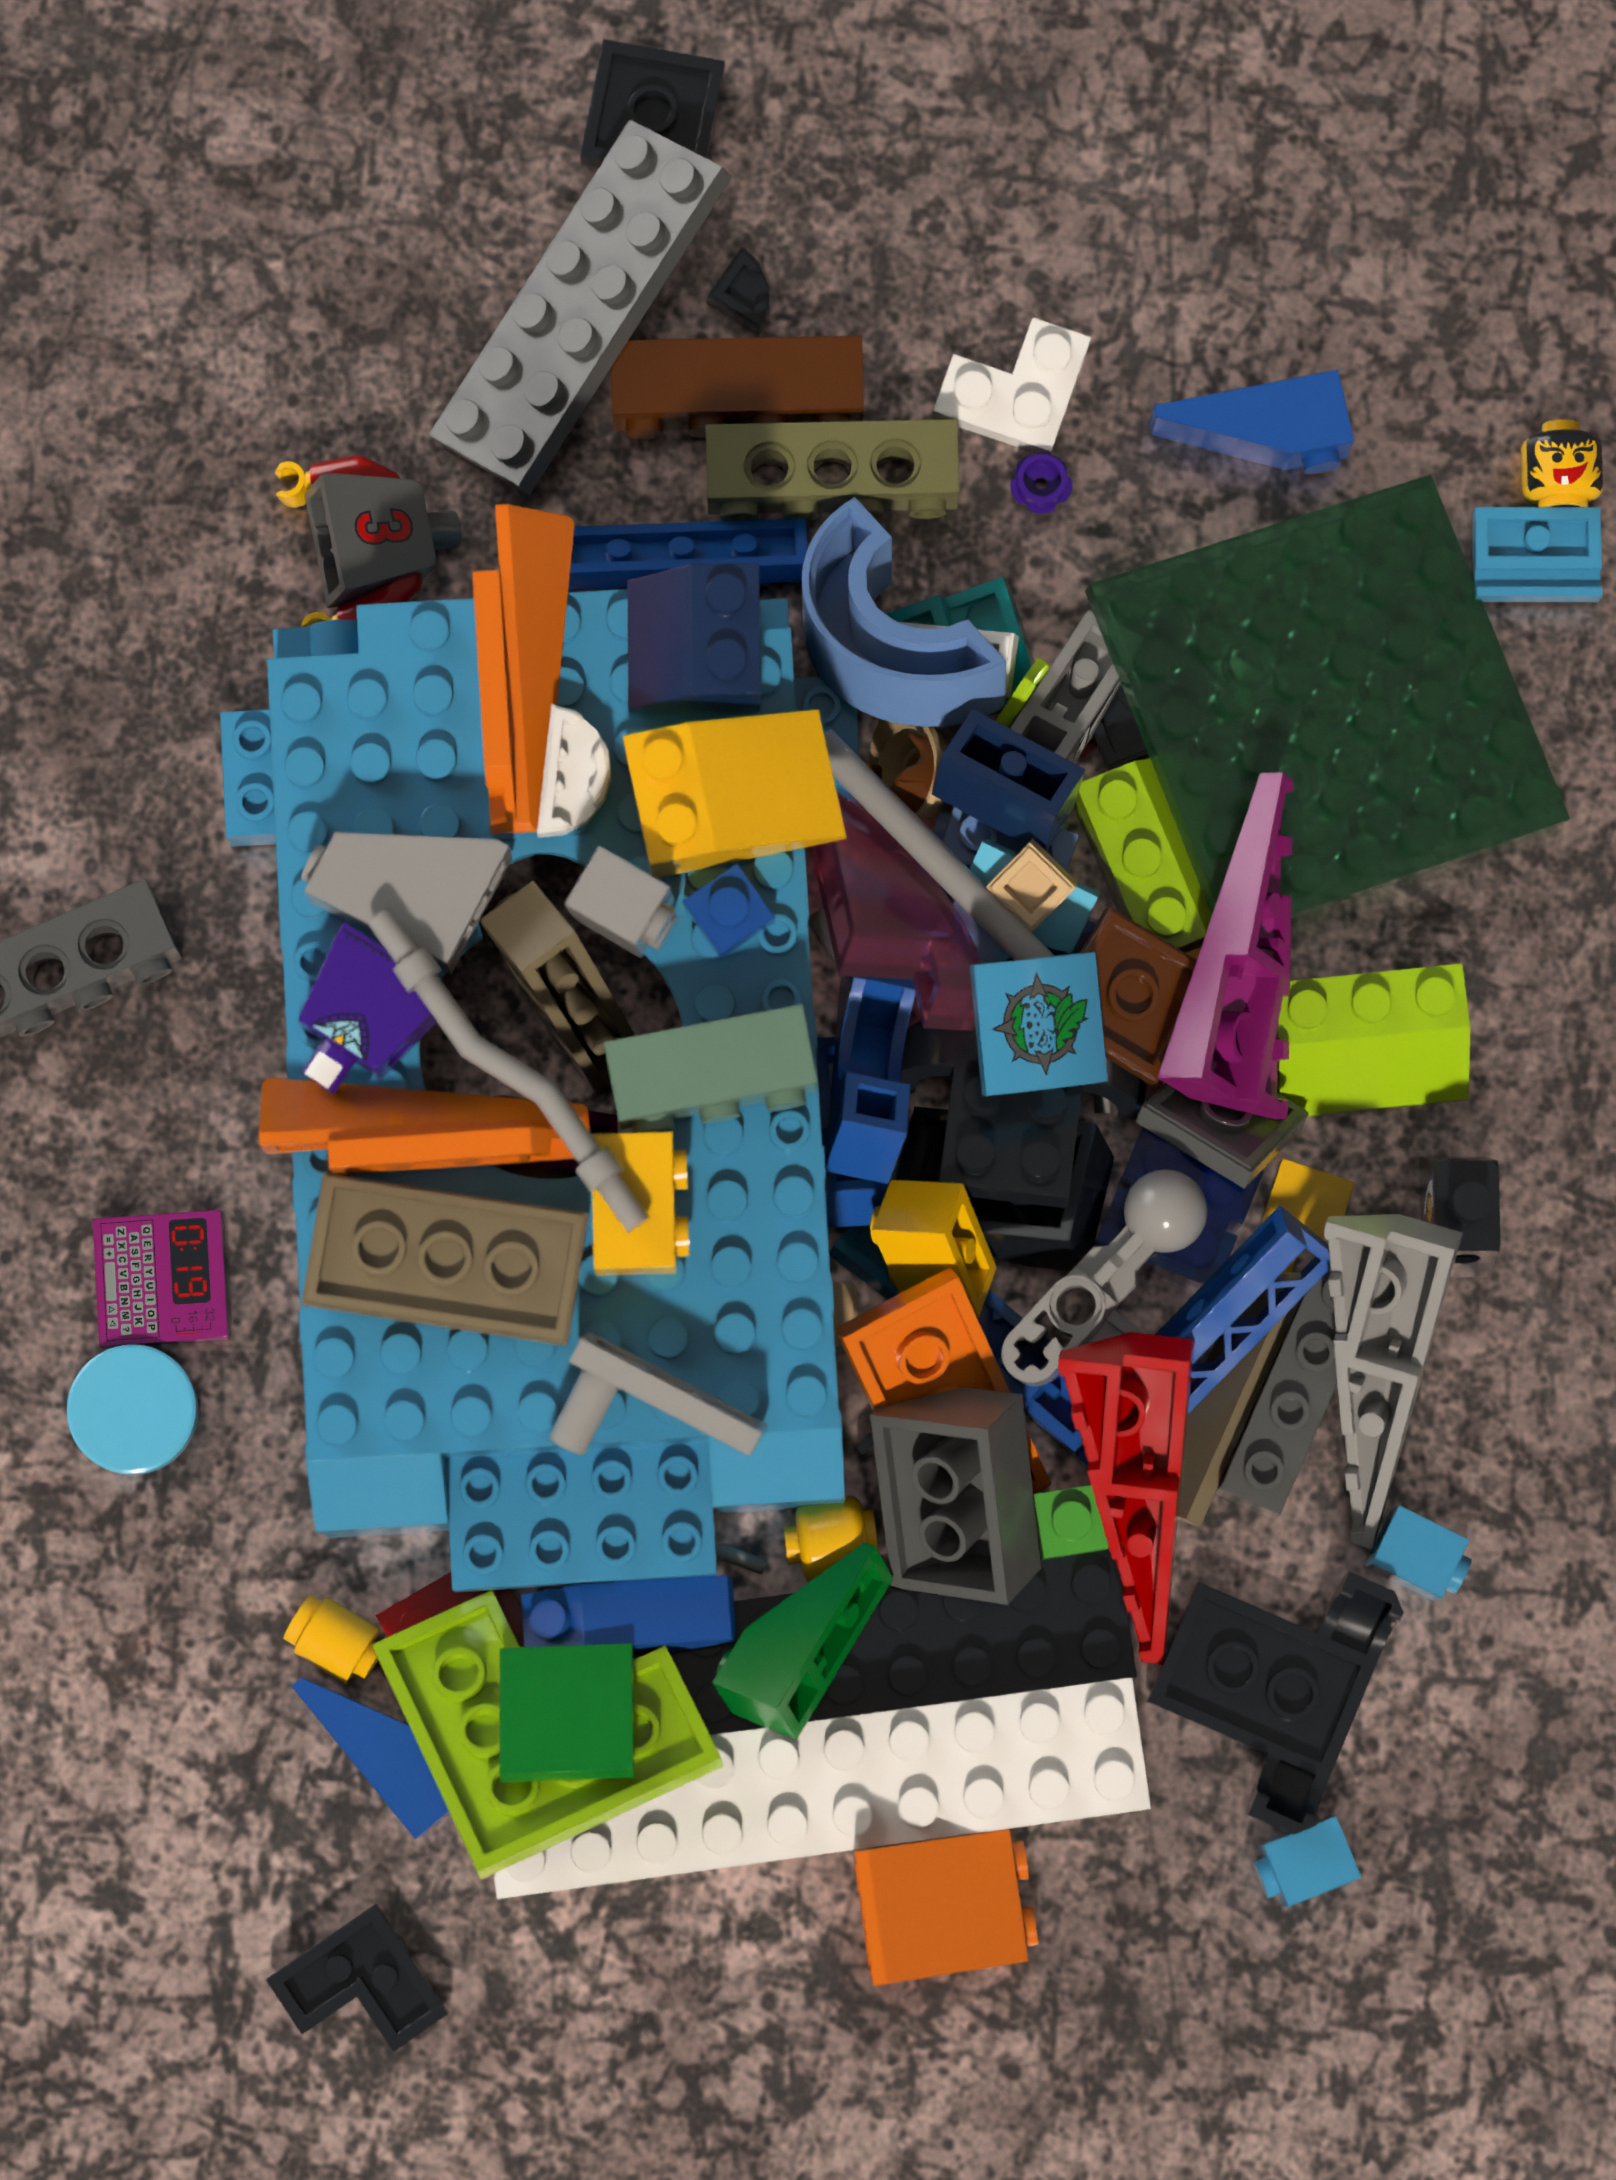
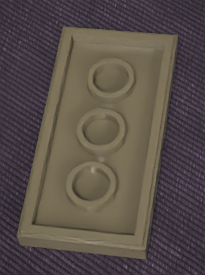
(445, 1259)

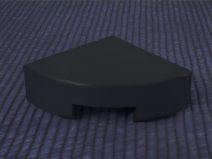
(742, 292)

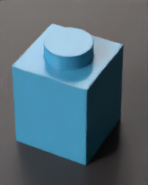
(1419, 1554)
(1306, 1863)

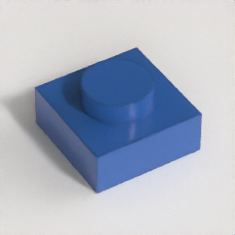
(728, 911)

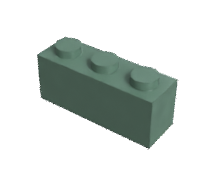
(712, 1069)

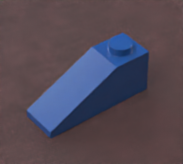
(1271, 423)
(640, 1612)
(382, 1752)

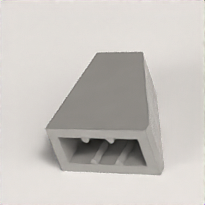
(427, 882)

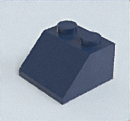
(694, 639)

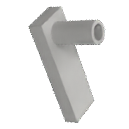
(613, 1368)

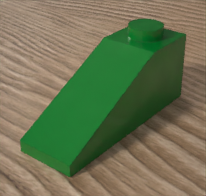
(800, 1644)

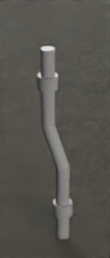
(419, 973)

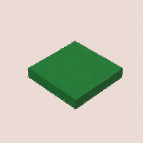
(566, 1713)

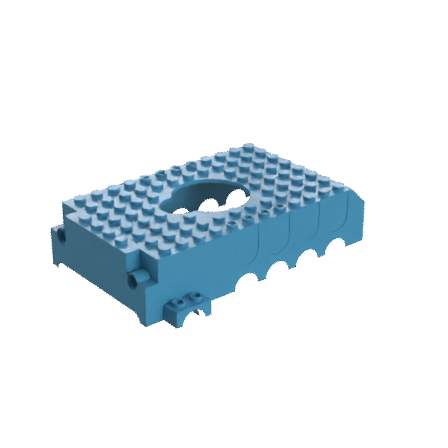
(453, 1427)

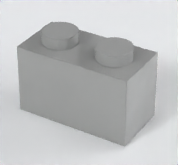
(623, 903)

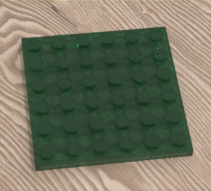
(1350, 667)

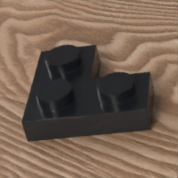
(366, 1963)

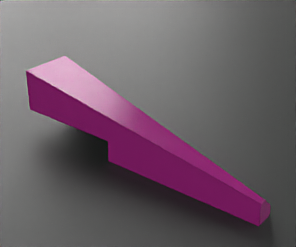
(1228, 1023)

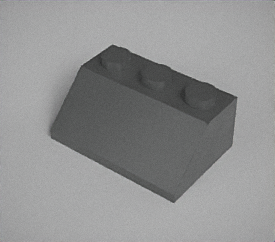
(957, 1494)

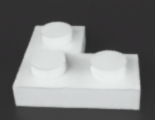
(1019, 406)

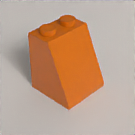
(943, 1906)

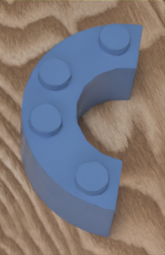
(871, 659)

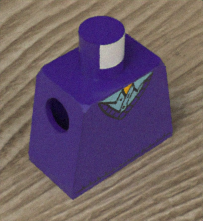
(360, 1012)

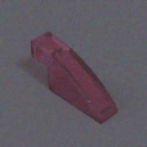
(895, 920)

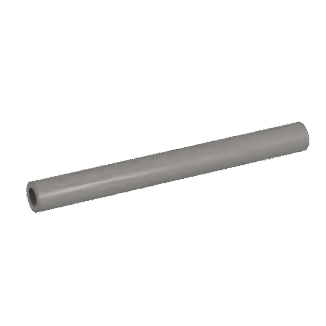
(931, 852)

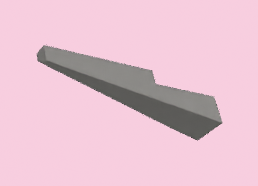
(1386, 1304)

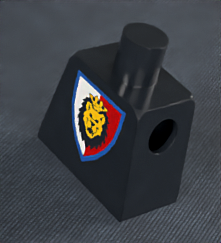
(1464, 1198)

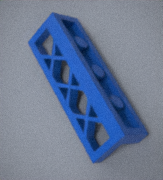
(1236, 1286)

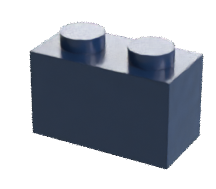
(1007, 781)

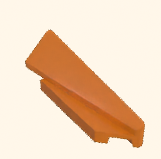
(520, 657)
(405, 1128)

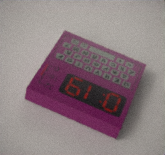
(161, 1279)

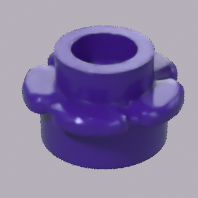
(1041, 467)

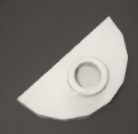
(574, 774)

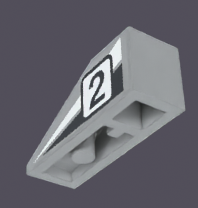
(1071, 694)

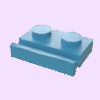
(1537, 554)

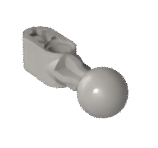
(1161, 1215)

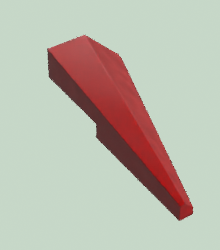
(1133, 1424)

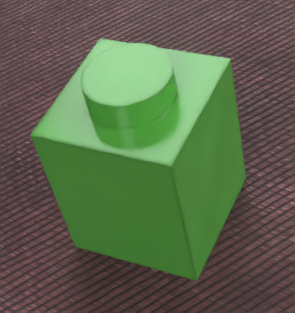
(1068, 1523)

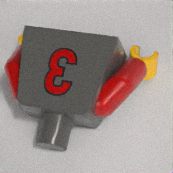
(367, 532)

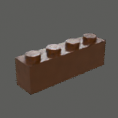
(735, 382)

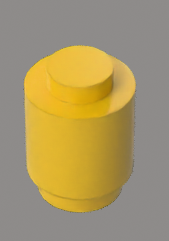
(333, 1639)

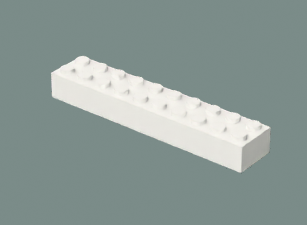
(870, 1786)

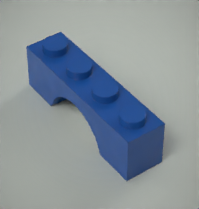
(866, 1091)

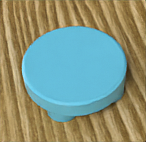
(132, 1409)

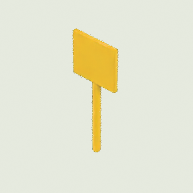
(1308, 1196)

